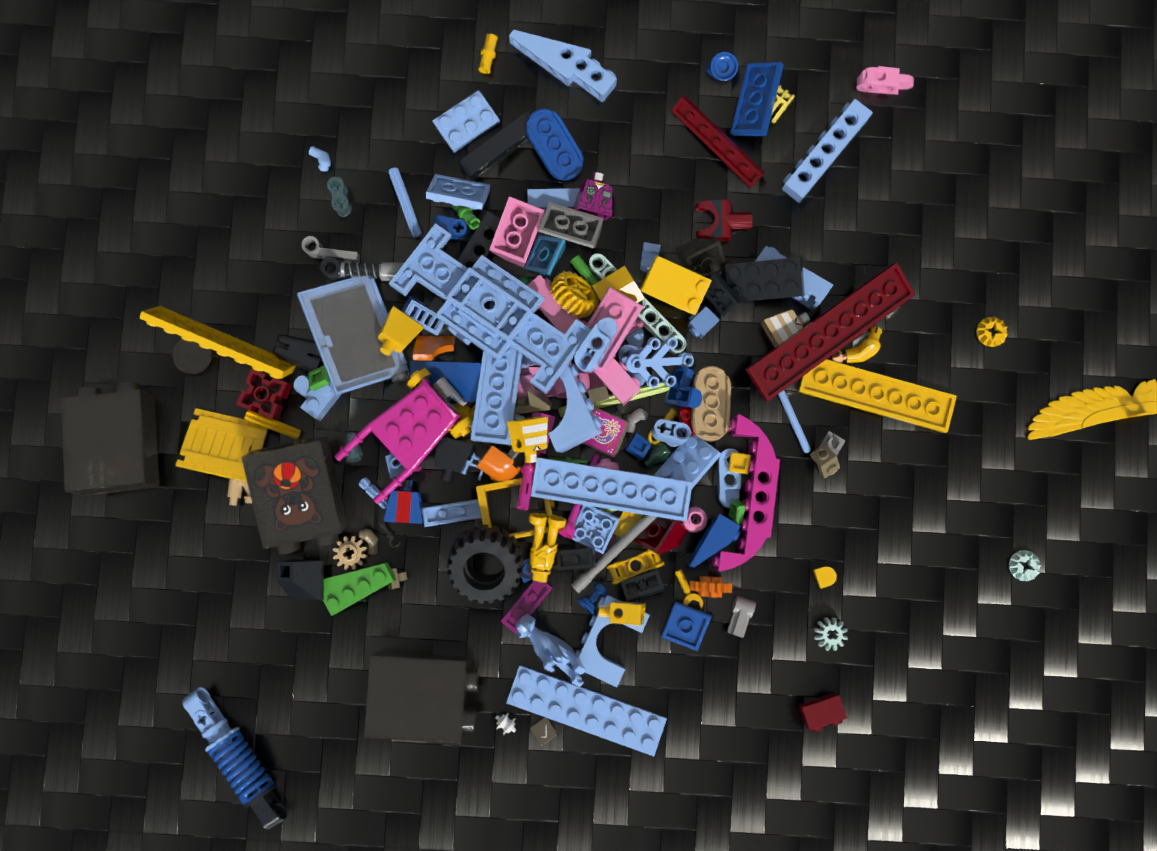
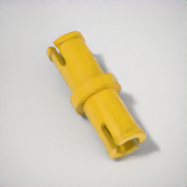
(488, 53)

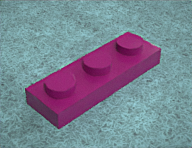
(527, 603)

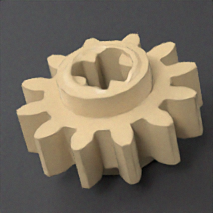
(356, 557)

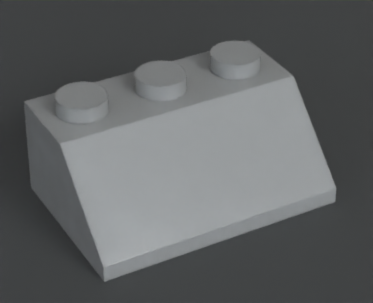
(571, 225)

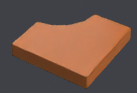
(430, 346)

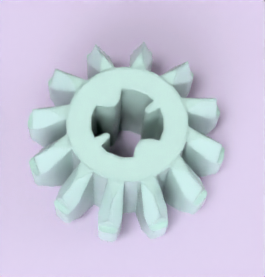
(838, 632)

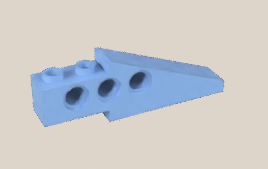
(549, 55)

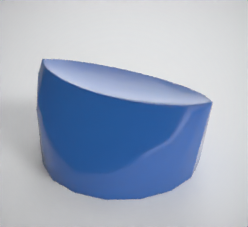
(723, 66)

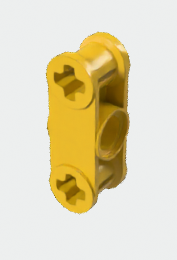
(624, 570)

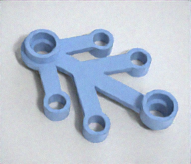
(657, 361)

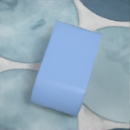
(673, 438)

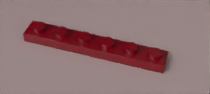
(717, 141)

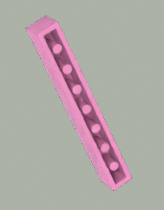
(615, 376)

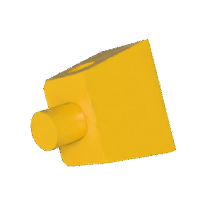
(397, 331)

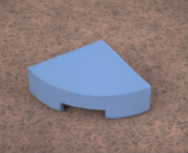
(635, 338)

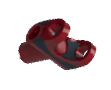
(722, 219)

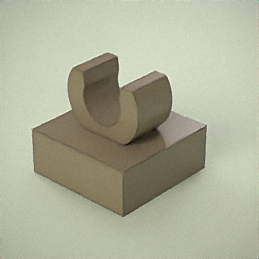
(400, 577)

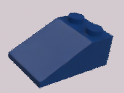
(716, 537)

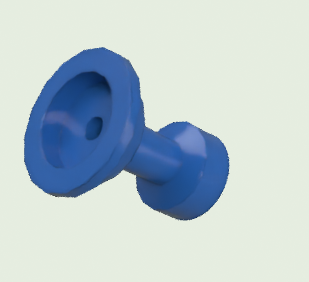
(587, 603)

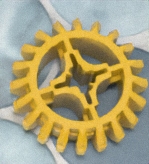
(574, 294)

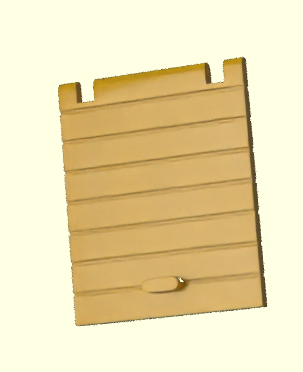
(218, 442)

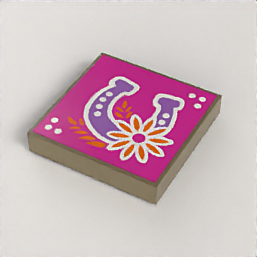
(613, 433)

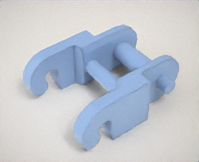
(470, 463)

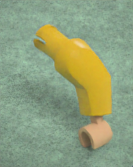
(864, 351)

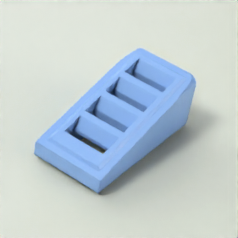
(438, 326)

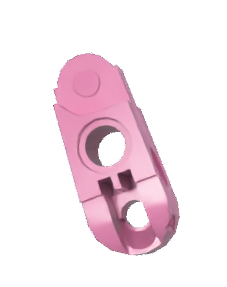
(883, 80)

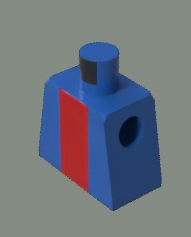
(404, 505)

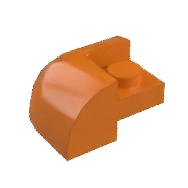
(497, 465)

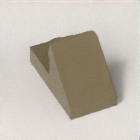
(536, 402)

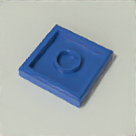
(686, 625)

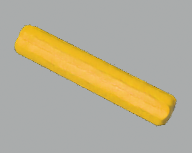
(272, 424)

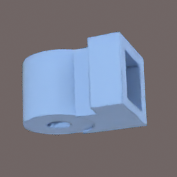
(648, 254)

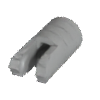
(447, 393)

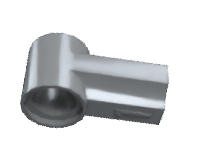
(742, 611)

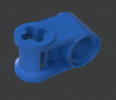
(452, 225)

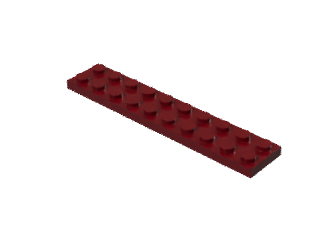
(830, 332)

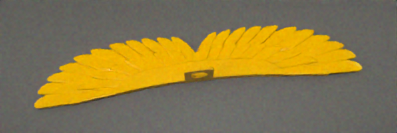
(1093, 408)

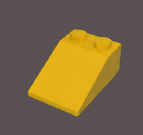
(675, 285)

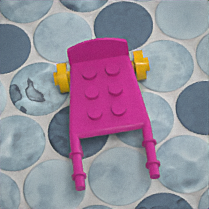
(411, 428)

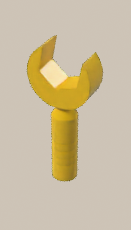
(685, 586)

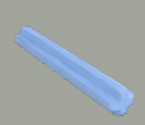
(405, 202)

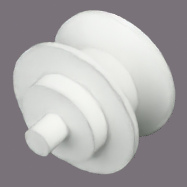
(505, 723)

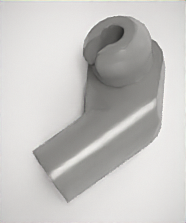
(634, 417)

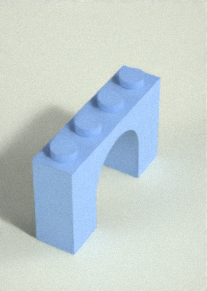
(589, 655)

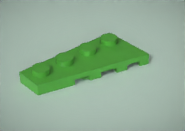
(351, 587)

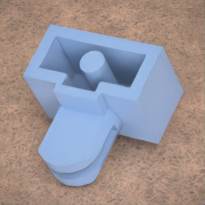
(317, 401)

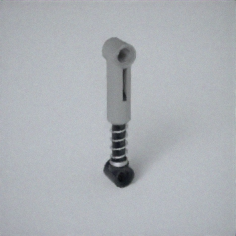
(385, 270)

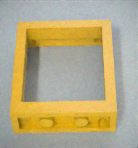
(484, 507)

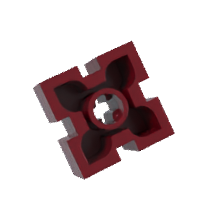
(259, 384)

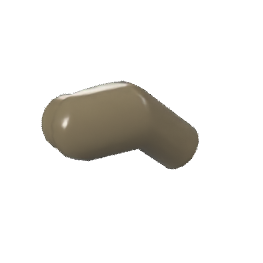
(371, 539)

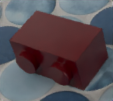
(823, 712)

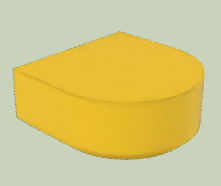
(825, 576)

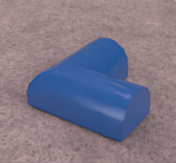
(681, 393)

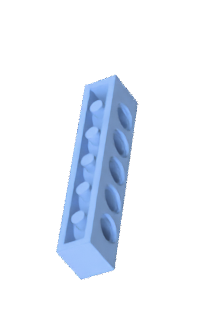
(858, 115)

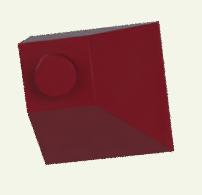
(662, 535)

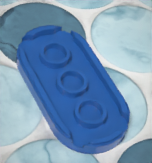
(554, 144)

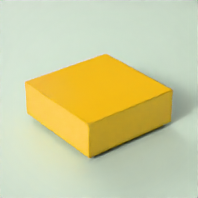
(739, 463)

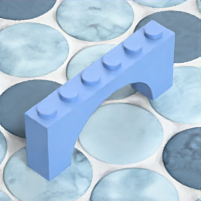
(579, 419)

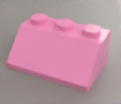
(516, 231)

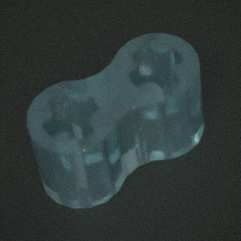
(339, 196)

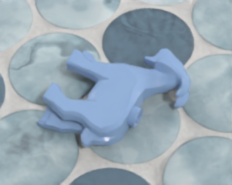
(551, 649)

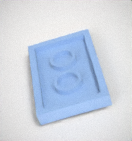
(466, 121)
(457, 191)
(689, 461)

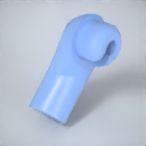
(323, 158)

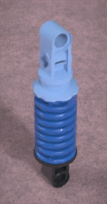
(239, 766)

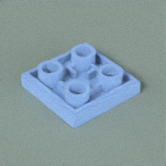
(594, 527)

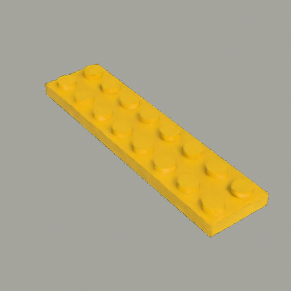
(214, 339)
(880, 395)

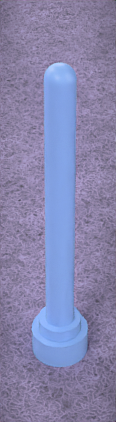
(794, 421)

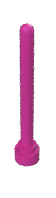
(569, 529)

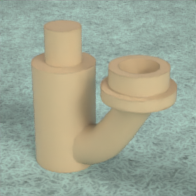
(235, 491)

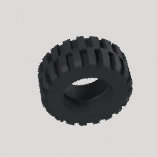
(485, 586)

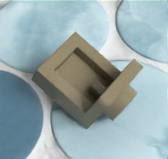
(826, 460)

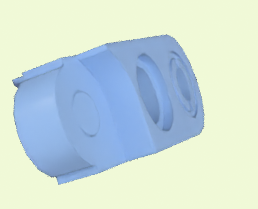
(605, 330)
(727, 492)

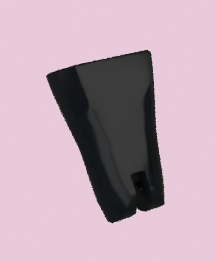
(301, 353)

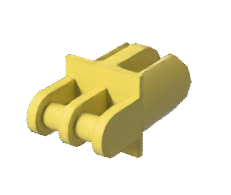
(781, 103)

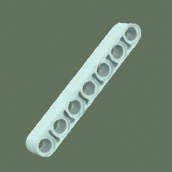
(652, 327)

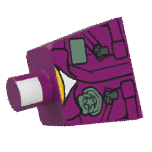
(595, 197)

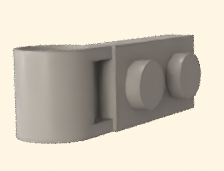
(323, 253)

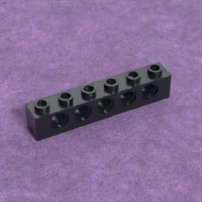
(488, 225)

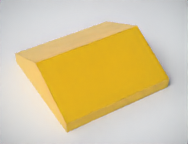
(621, 282)

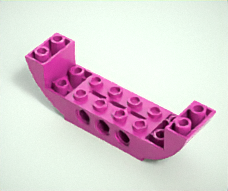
(763, 462)

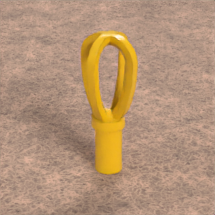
(670, 415)

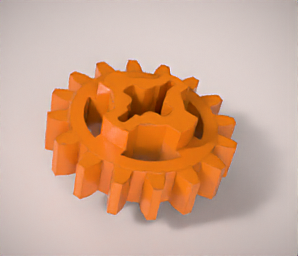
(710, 586)

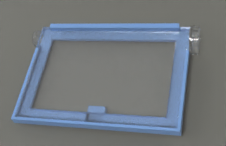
(345, 328)

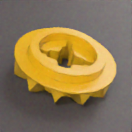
(985, 336)

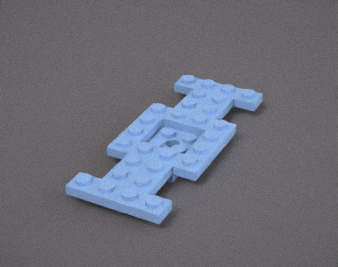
(511, 318)

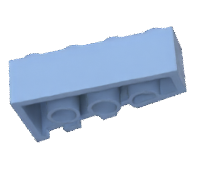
(814, 286)

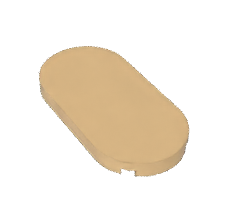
(712, 417)

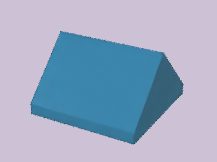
(545, 256)

